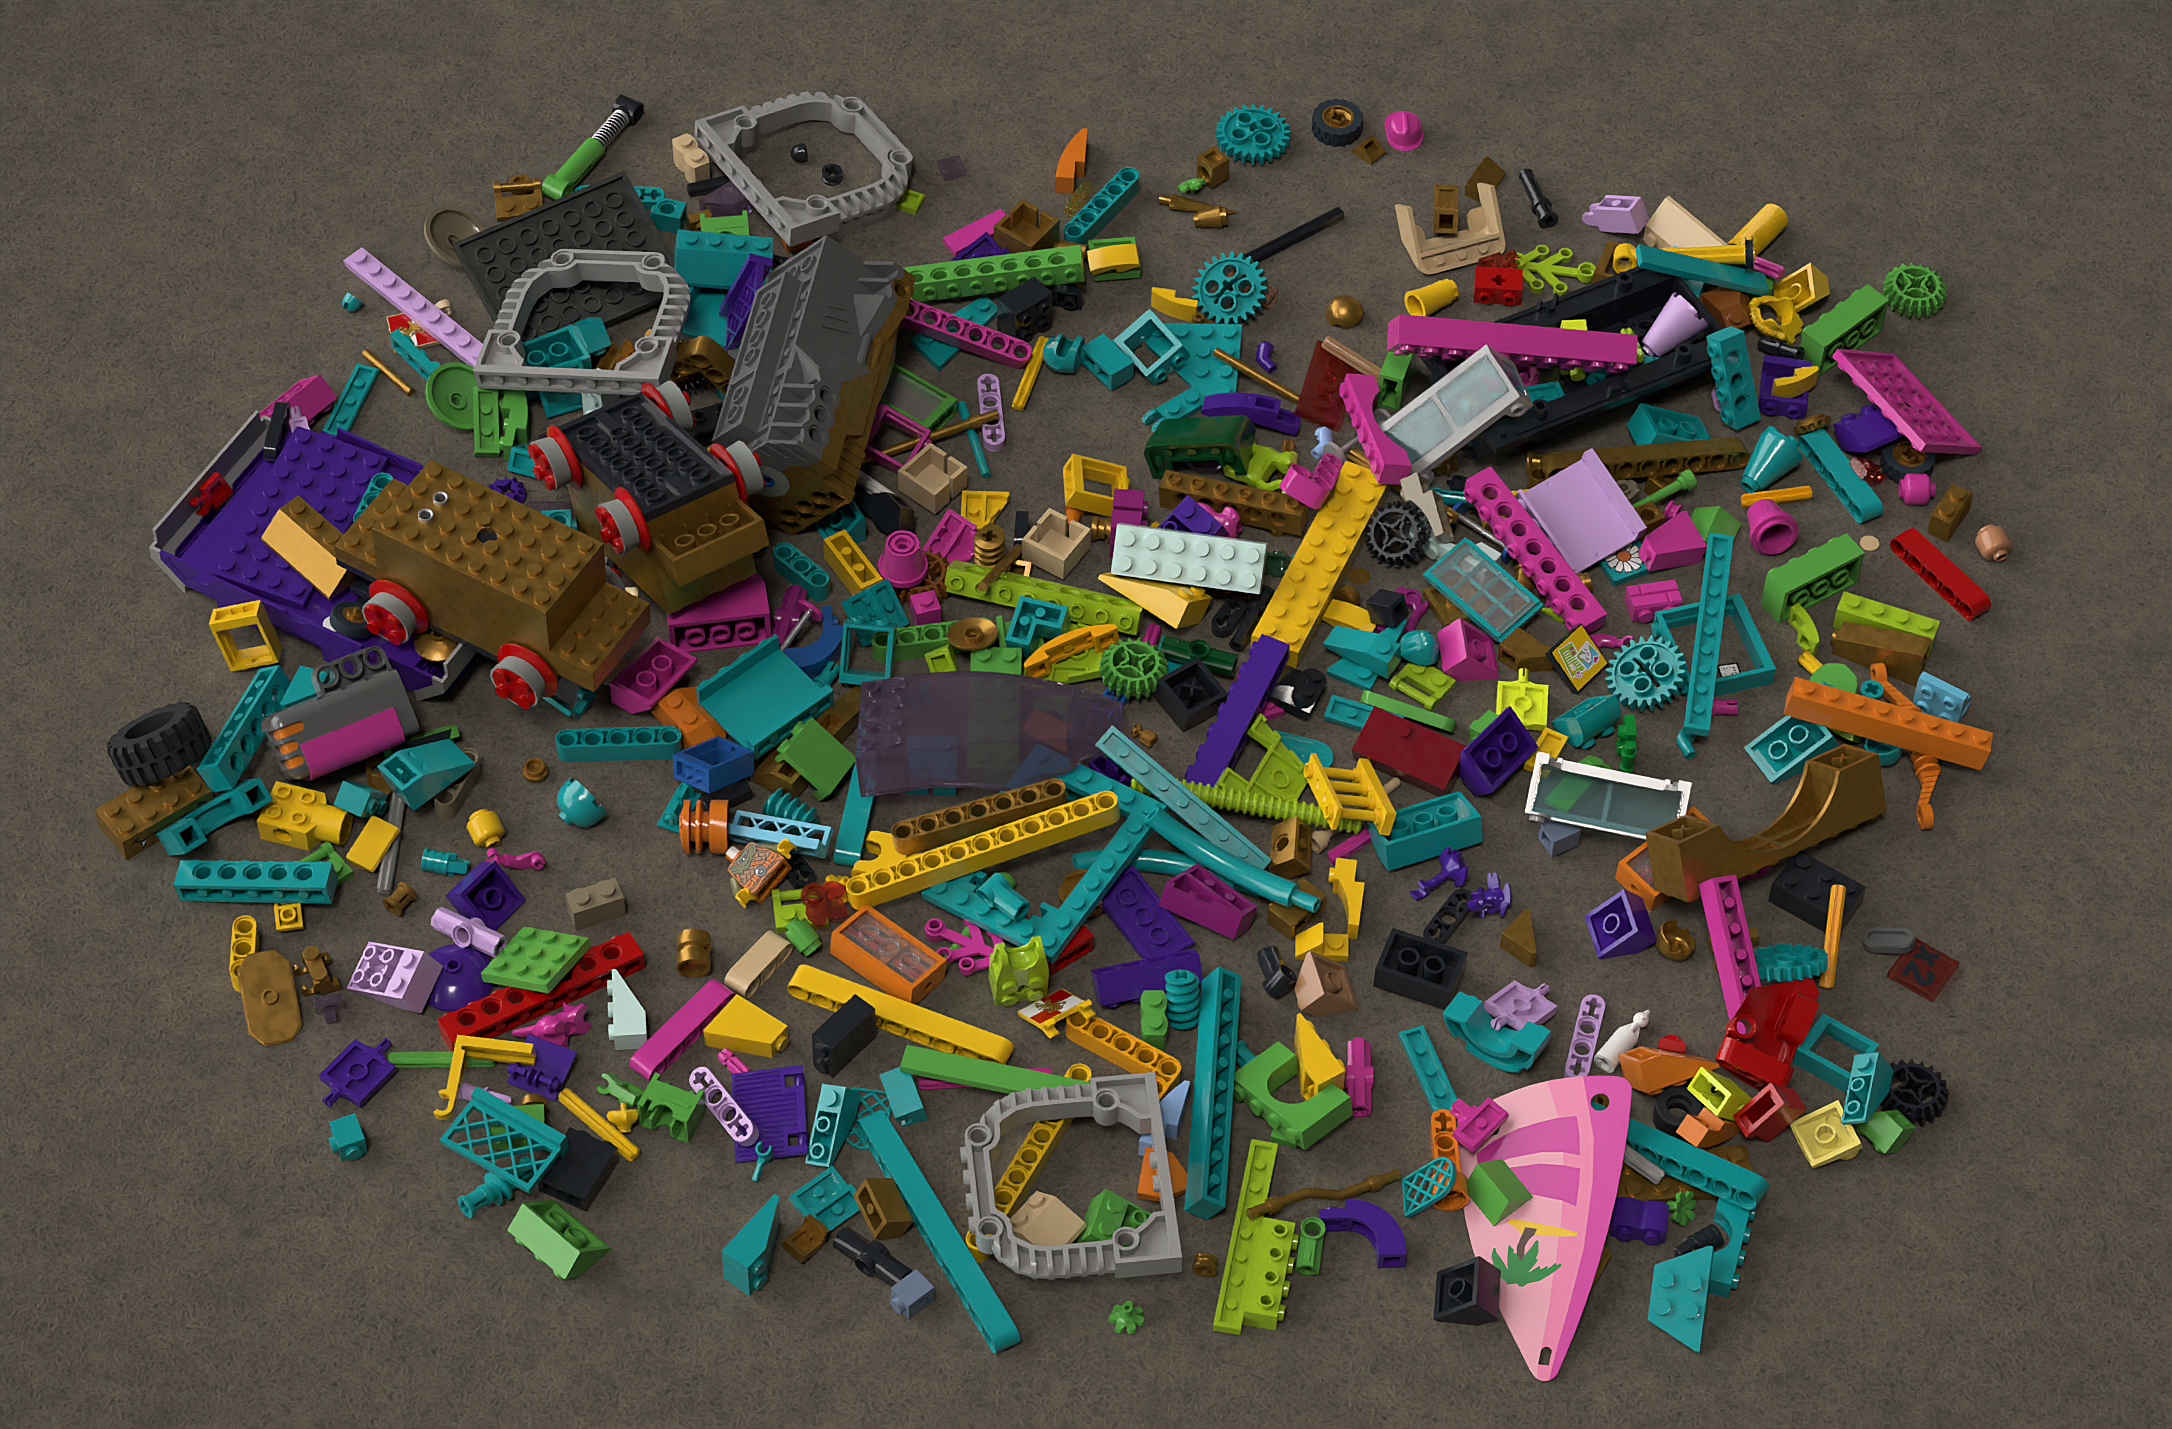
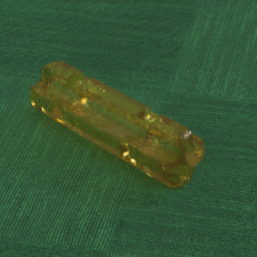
(1078, 198)

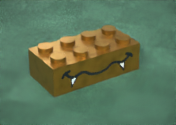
(142, 811)

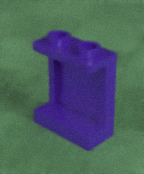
(1775, 368)

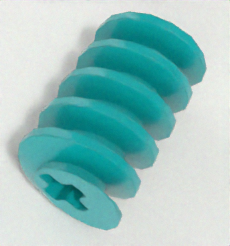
(784, 807)
(1182, 999)

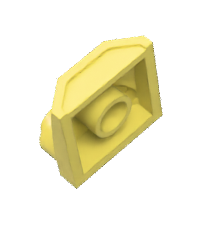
(1824, 1137)

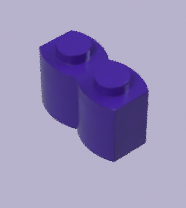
(1639, 1220)

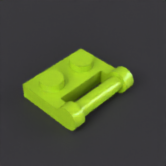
(1425, 678)
(786, 913)

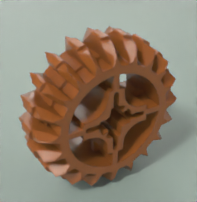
(936, 567)

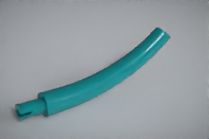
(1156, 862)
(1229, 866)

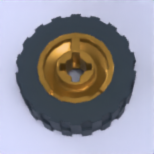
(1337, 122)
(1901, 458)

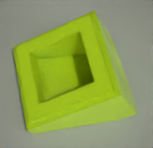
(942, 659)

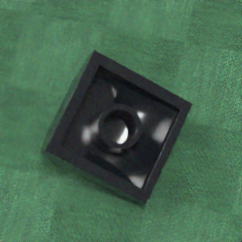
(1298, 690)

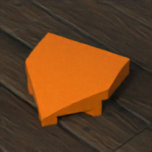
(1177, 1174)

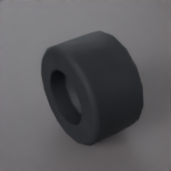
(1674, 1098)

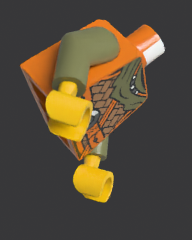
(758, 869)

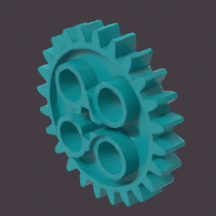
(1253, 134)
(1216, 275)
(1629, 687)
(1789, 961)

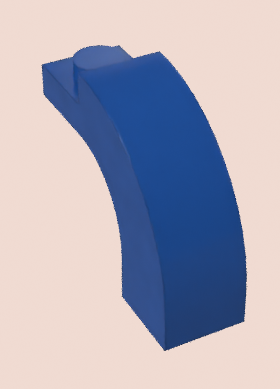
(814, 657)

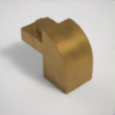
(1445, 208)

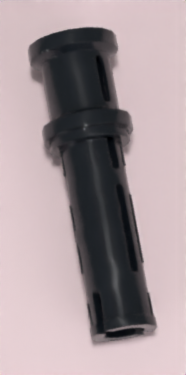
(1541, 205)
(1254, 613)

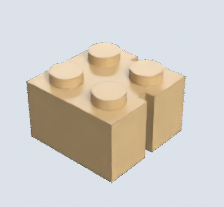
(926, 478)
(1055, 551)

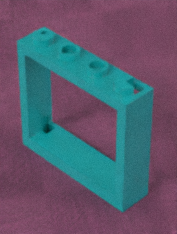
(1737, 610)

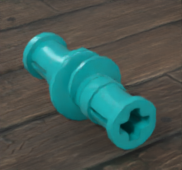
(491, 1191)

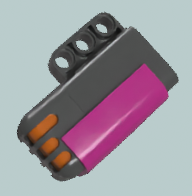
(345, 721)

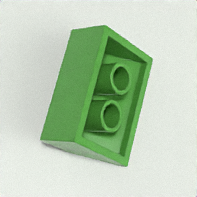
(557, 1238)

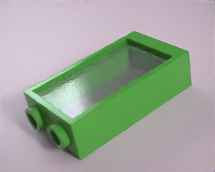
(918, 399)

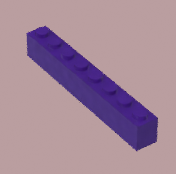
(1242, 707)

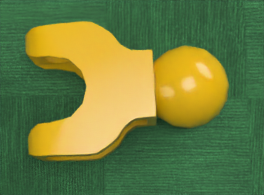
(883, 846)

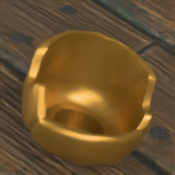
(1344, 311)
(1674, 941)

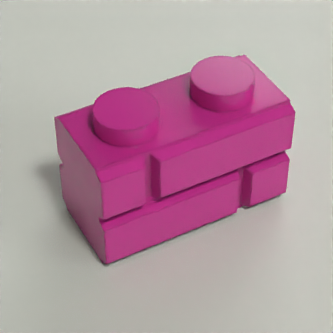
(1648, 598)

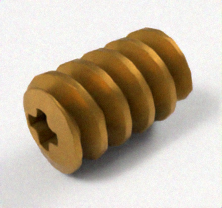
(989, 546)

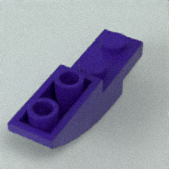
(1259, 408)

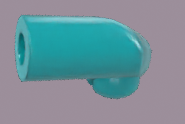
(1685, 742)

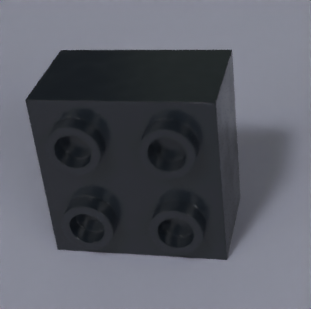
(1025, 310)
(1190, 694)

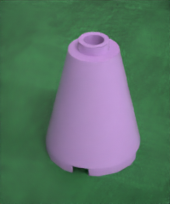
(1673, 326)

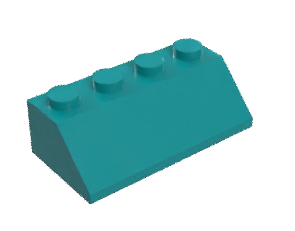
(716, 258)
(1426, 830)

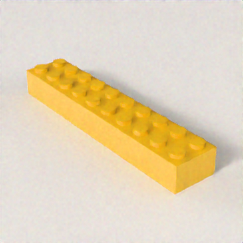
(1322, 560)

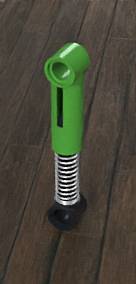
(592, 149)

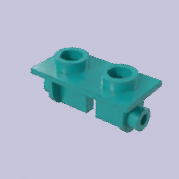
(671, 815)

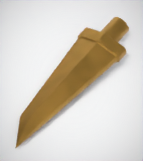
(1187, 204)

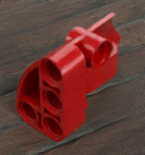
(1775, 1025)

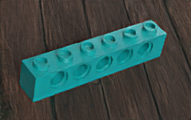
(243, 730)
(256, 881)

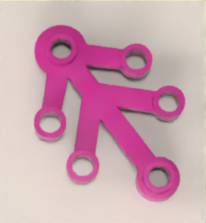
(971, 946)

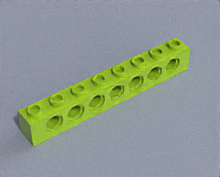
(1083, 604)

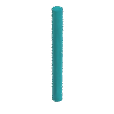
(974, 442)

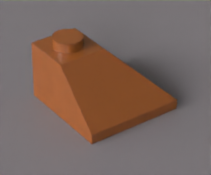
(1728, 307)

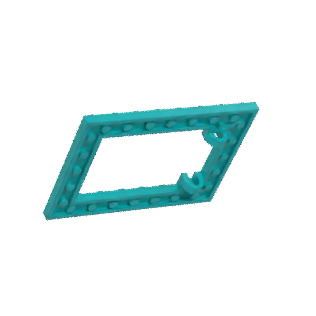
(1060, 924)

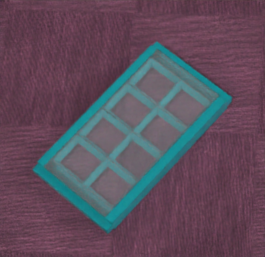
(1483, 590)

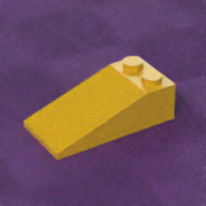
(1170, 601)

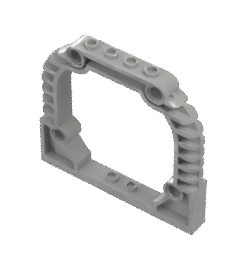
(816, 216)
(503, 354)
(1131, 1101)

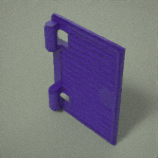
(774, 1110)

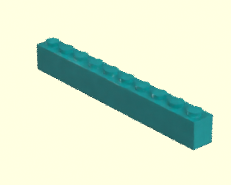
(1213, 1094)

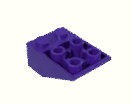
(1193, 518)

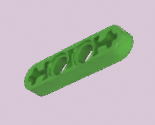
(1408, 711)

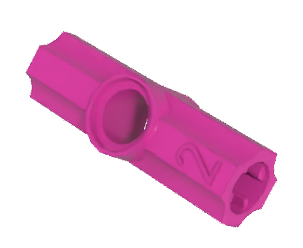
(1359, 1076)

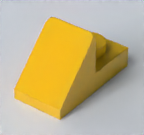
(1328, 945)

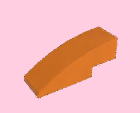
(1071, 163)
(1707, 1129)

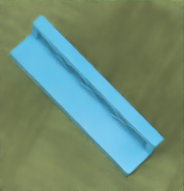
(757, 835)

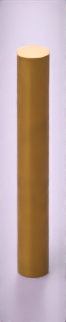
(388, 372)

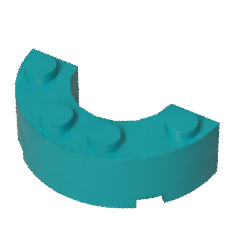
(1500, 1048)

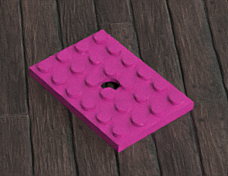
(1893, 388)

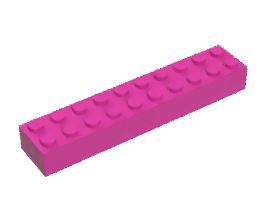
(1516, 342)

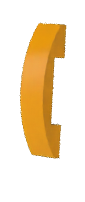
(1068, 645)

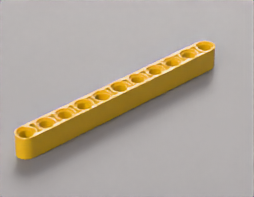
(1024, 837)

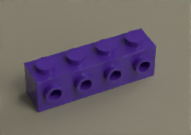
(1130, 979)

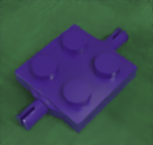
(357, 1072)

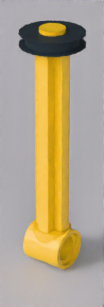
(1725, 254)

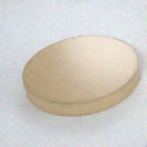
(1869, 543)

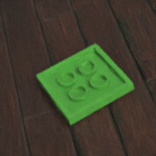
(536, 959)

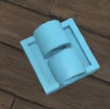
(1940, 698)

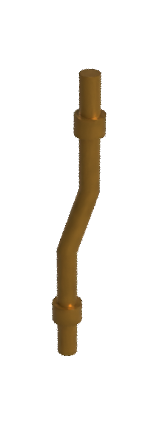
(1275, 1204)

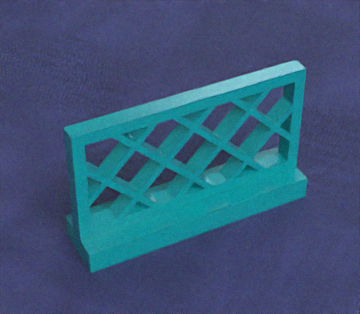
(512, 1119)

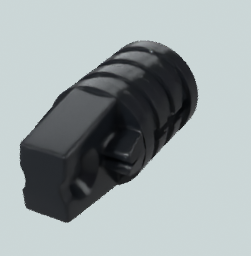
(1705, 1237)

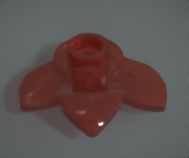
(826, 905)

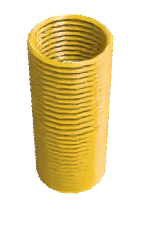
(1762, 227)

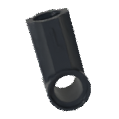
(1277, 975)

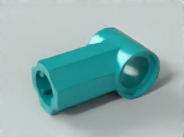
(998, 893)

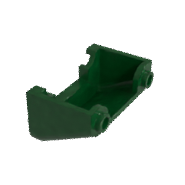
(1198, 439)

